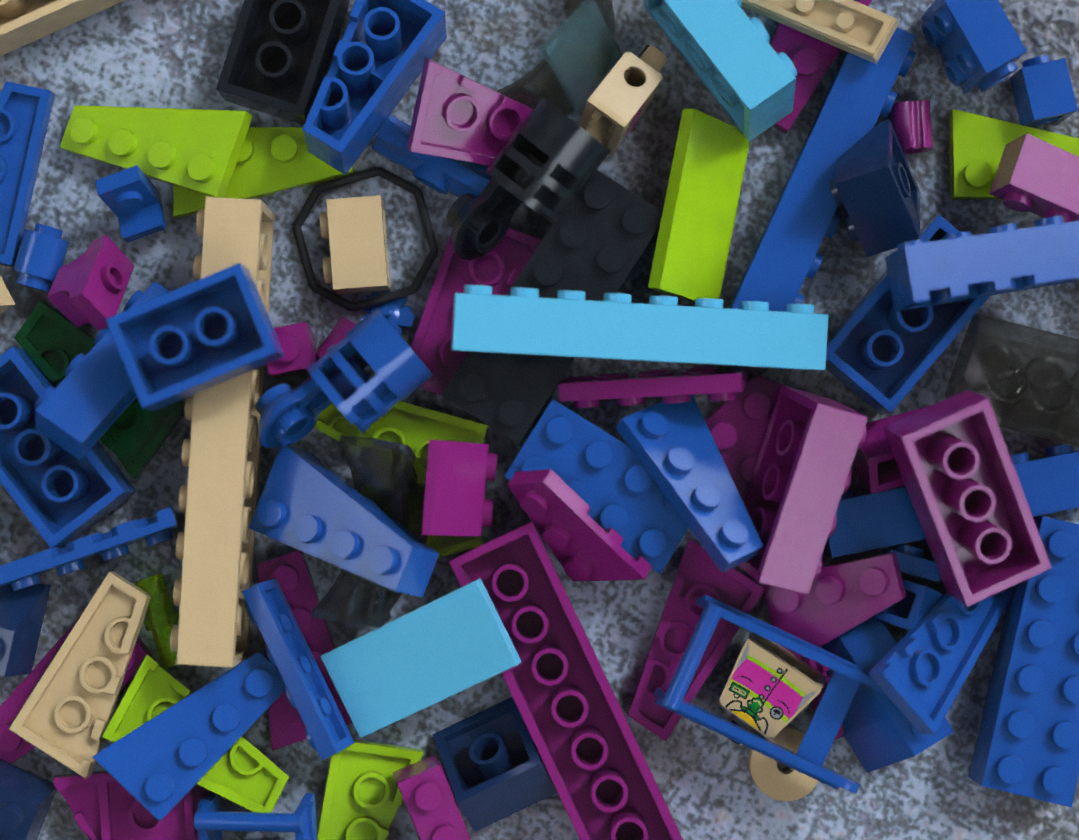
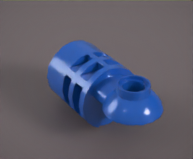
(340, 380)

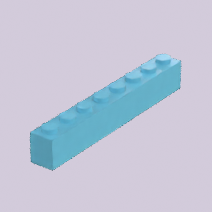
(637, 330)

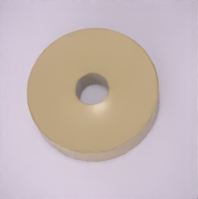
(779, 784)

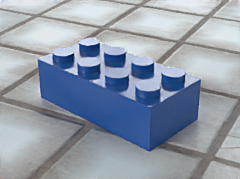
(888, 351)
(607, 479)
(45, 480)

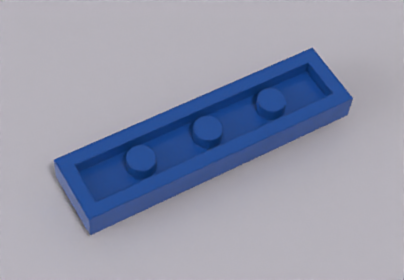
(293, 658)

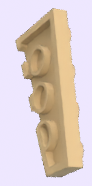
(85, 677)

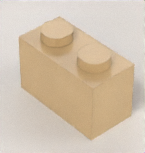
(356, 245)

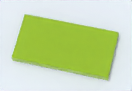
(699, 208)

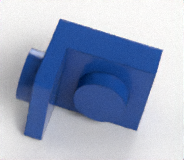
(134, 202)
(912, 564)

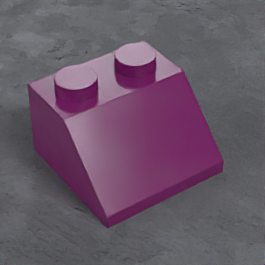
(457, 488)

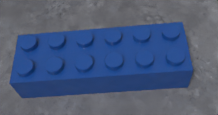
(1032, 700)

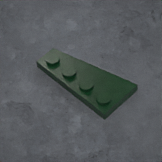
(138, 432)

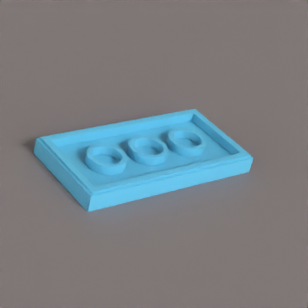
(421, 658)

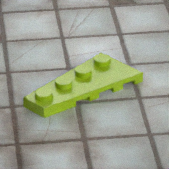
(977, 148)

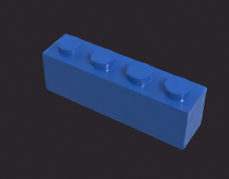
(92, 393)

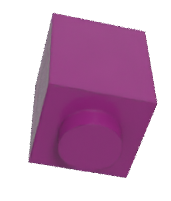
(299, 350)

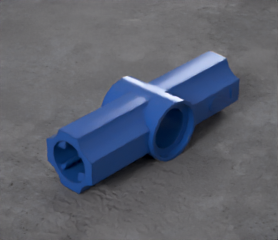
(436, 172)

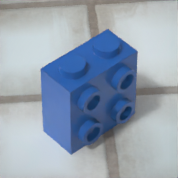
(974, 41)

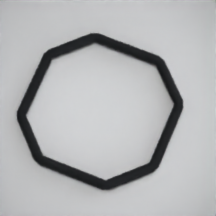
(345, 180)

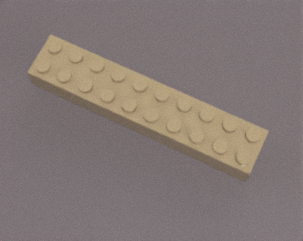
(222, 461)

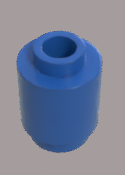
(40, 257)

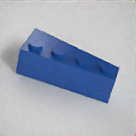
(370, 75)
(332, 521)

